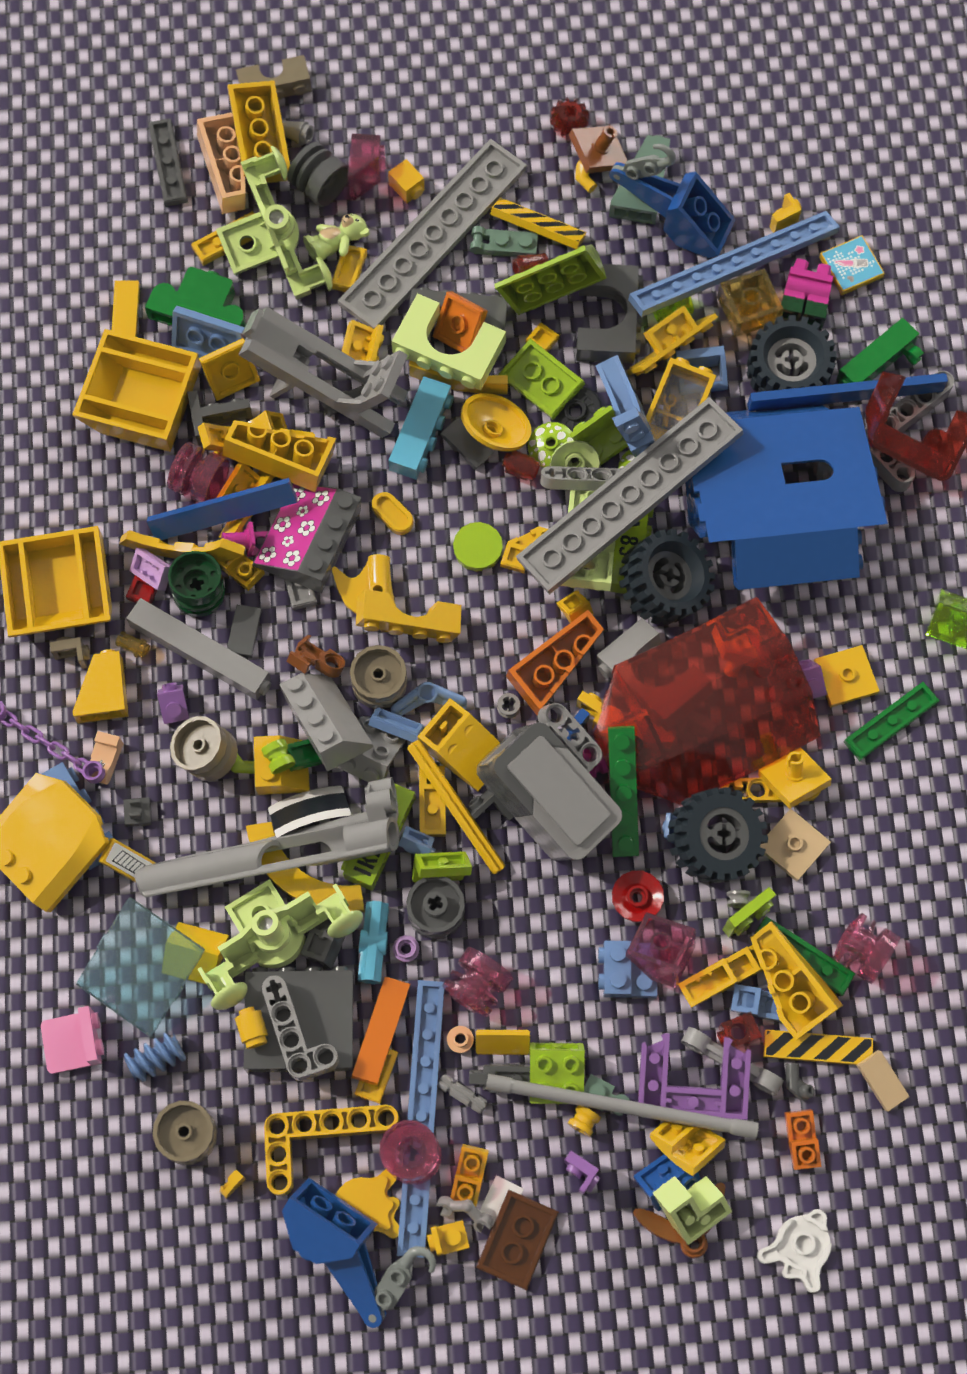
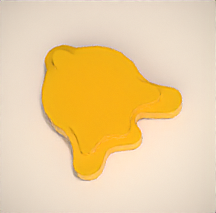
(371, 1199)

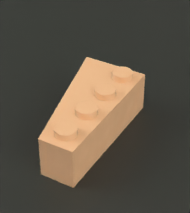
(223, 160)

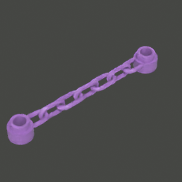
(87, 770)

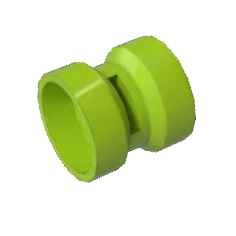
(277, 754)

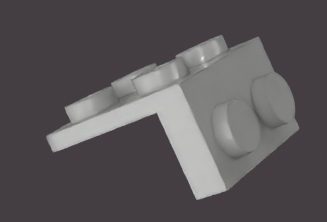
(375, 762)

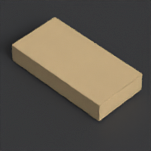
(882, 1080)

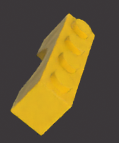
(378, 612)

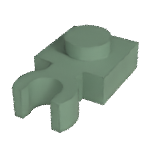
(600, 1087)

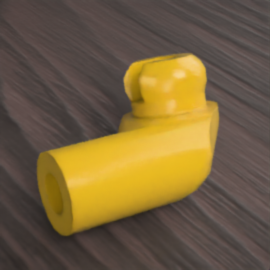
(584, 179)

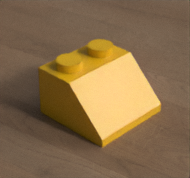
(278, 783)

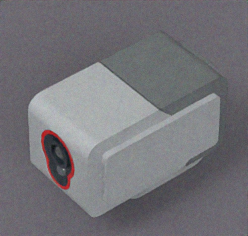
(550, 786)

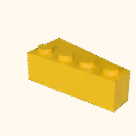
(280, 452)

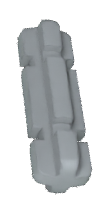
(462, 1094)

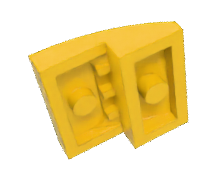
(687, 1145)

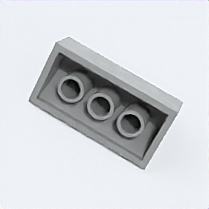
(325, 718)

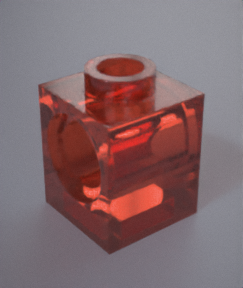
(747, 1024)

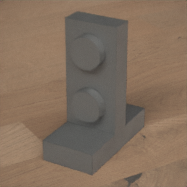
(217, 413)

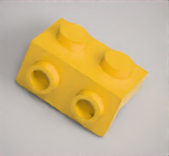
(362, 341)

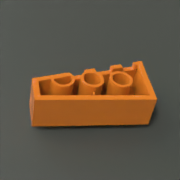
(549, 665)

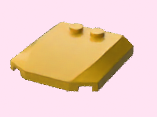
(49, 840)

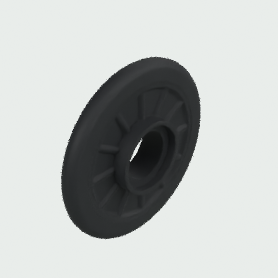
(587, 401)

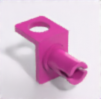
(246, 539)

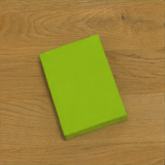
(542, 379)

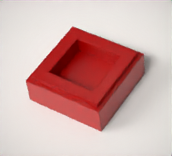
(140, 589)

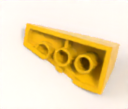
(796, 988)

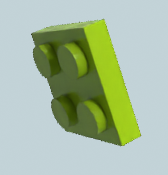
(756, 908)

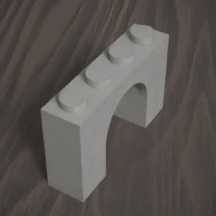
(631, 643)

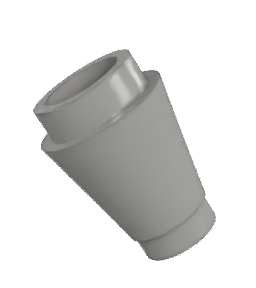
(298, 131)

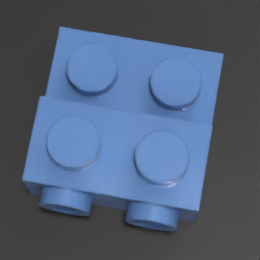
(621, 975)

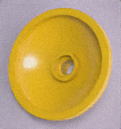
(495, 422)

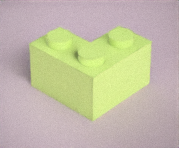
(694, 1209)

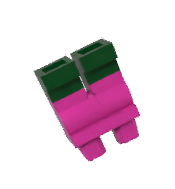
(807, 286)

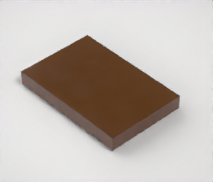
(517, 1240)

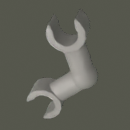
(480, 1219)

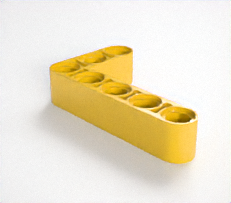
(318, 1130)

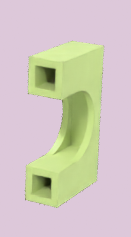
(467, 367)

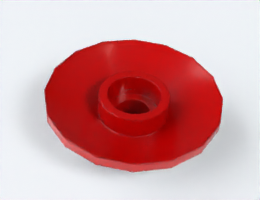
(637, 883)

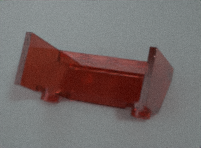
(933, 456)

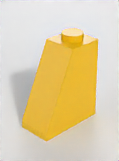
(103, 689)

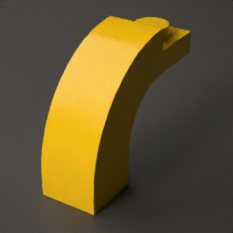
(213, 435)

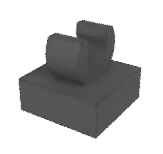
(137, 812)

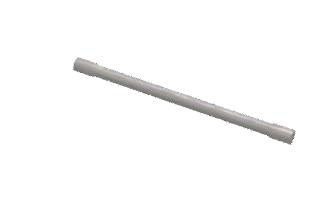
(733, 1126)

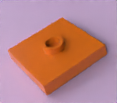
(459, 322)

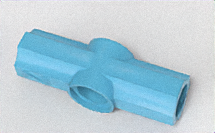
(373, 942)

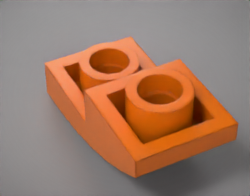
(802, 1139)

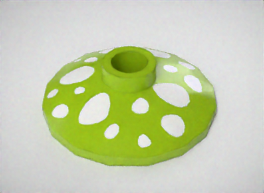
(541, 435)

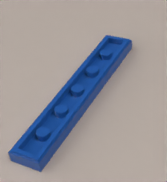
(222, 509)

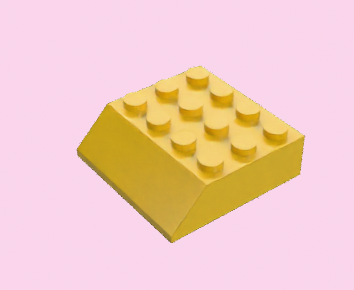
(137, 389)
(55, 581)

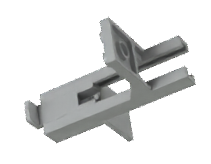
(285, 352)

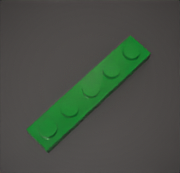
(624, 789)

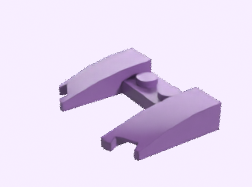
(726, 1102)

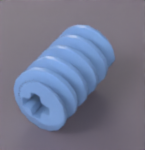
(155, 1057)

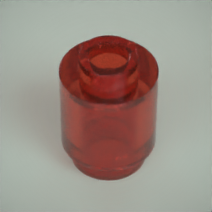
(521, 465)

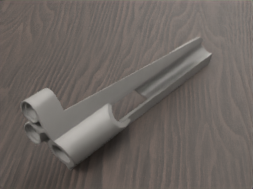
(347, 837)

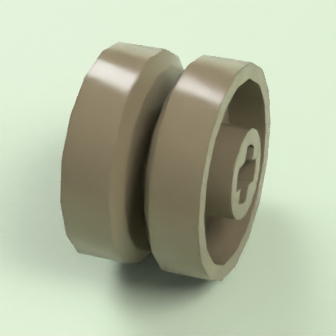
(391, 673)
(203, 748)
(169, 1127)

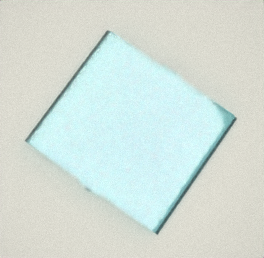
(140, 966)

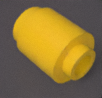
(251, 1027)

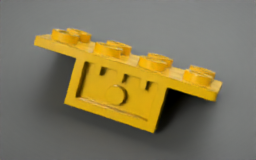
(668, 335)

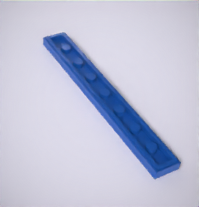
(840, 393)

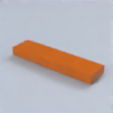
(381, 1031)

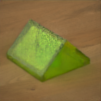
(949, 619)

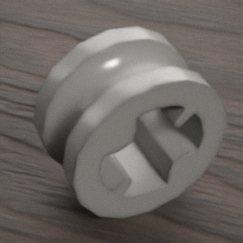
(516, 706)
(738, 898)

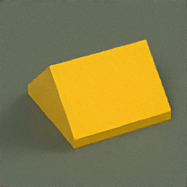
(209, 941)

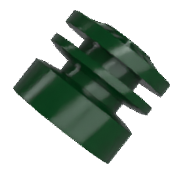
(195, 571)

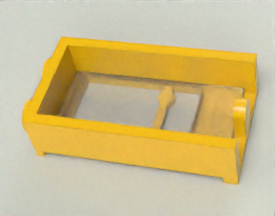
(678, 394)

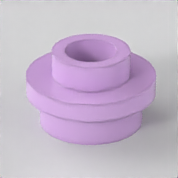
(406, 940)

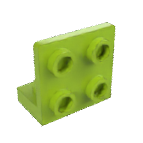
(601, 434)
(557, 1066)

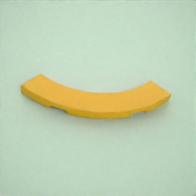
(221, 550)
(296, 882)

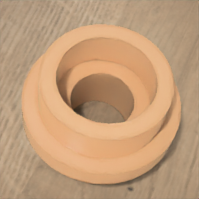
(460, 1048)

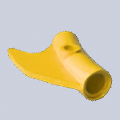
(374, 576)

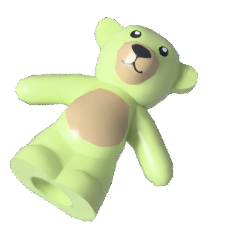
(334, 238)

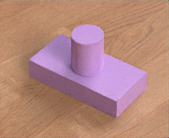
(150, 569)

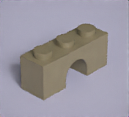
(291, 82)

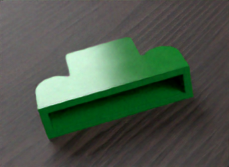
(199, 292)

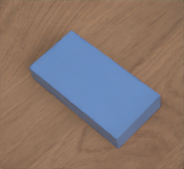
(395, 724)

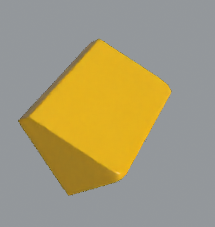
(502, 1042)

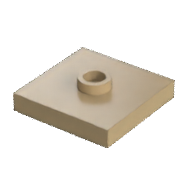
(794, 845)

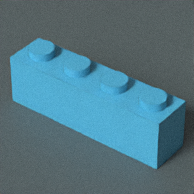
(420, 428)

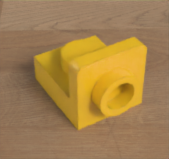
(787, 215)
(448, 1238)

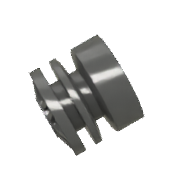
(318, 174)

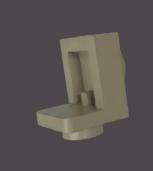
(70, 647)

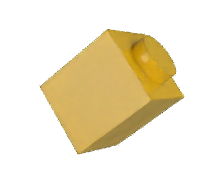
(406, 181)

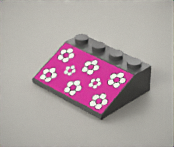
(309, 536)

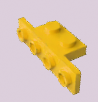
(242, 479)

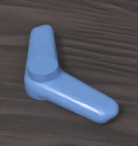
(426, 693)

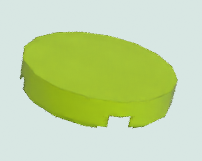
(477, 546)

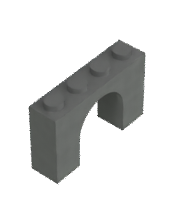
(495, 304)
(620, 340)

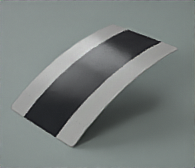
(308, 808)

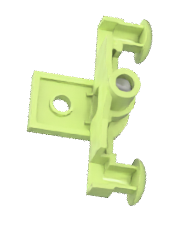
(272, 230)
(272, 935)

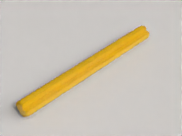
(456, 806)

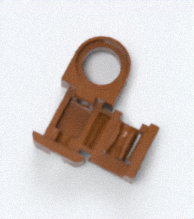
(309, 654)

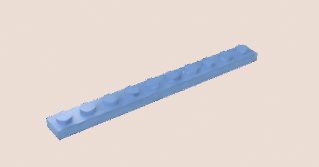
(733, 263)
(421, 1107)

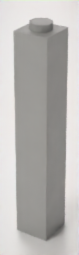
(199, 649)

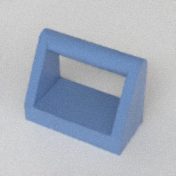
(708, 358)

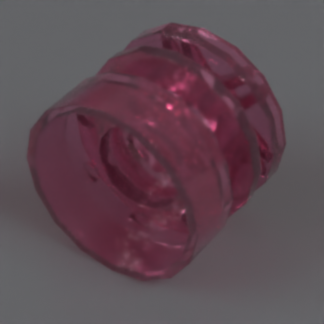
(198, 473)
(866, 948)
(475, 985)
(397, 1144)

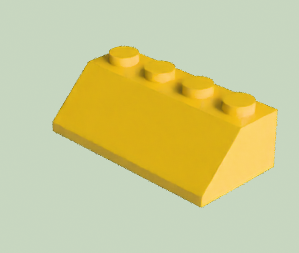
(258, 121)

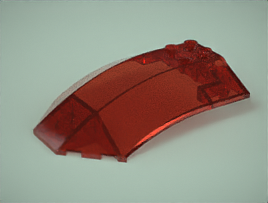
(710, 704)

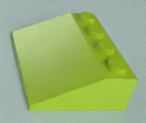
(552, 279)

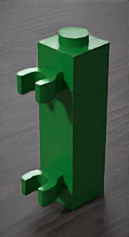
(882, 353)

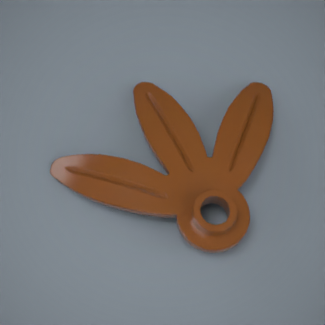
(663, 1229)

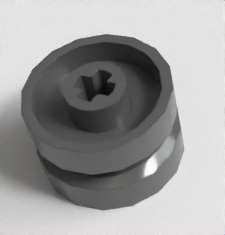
(440, 922)

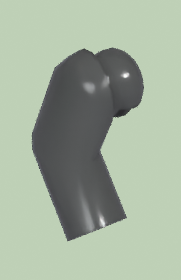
(796, 1085)

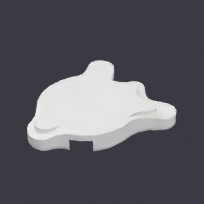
(801, 1247)

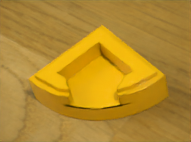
(232, 1184)

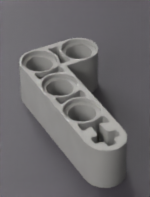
(292, 1027)

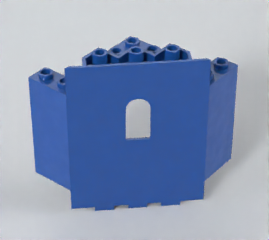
(791, 529)

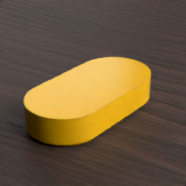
(392, 513)

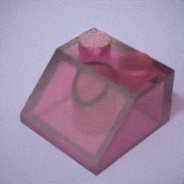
(365, 163)
(662, 949)

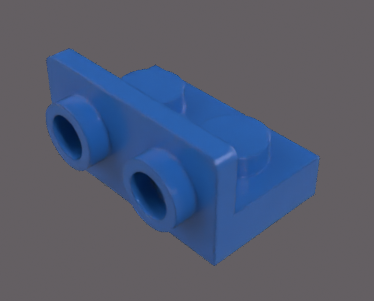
(659, 1173)

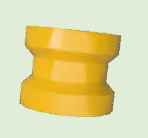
(584, 1120)

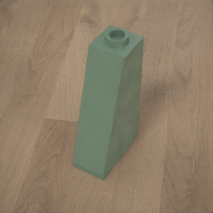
(624, 203)

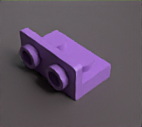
(578, 1166)

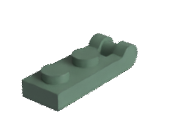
(503, 242)

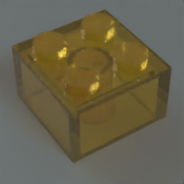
(749, 302)

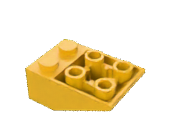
(458, 742)

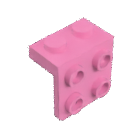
(72, 1041)

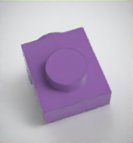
(814, 677)
(172, 703)

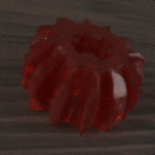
(568, 116)

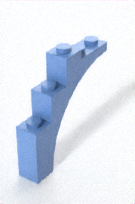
(628, 409)

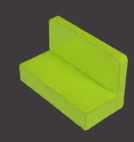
(445, 864)

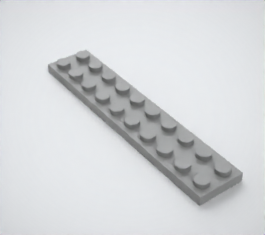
(432, 235)
(629, 495)

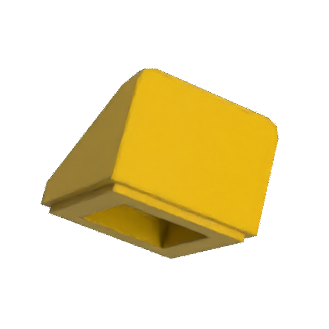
(574, 605)

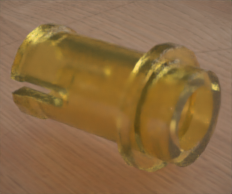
(132, 644)

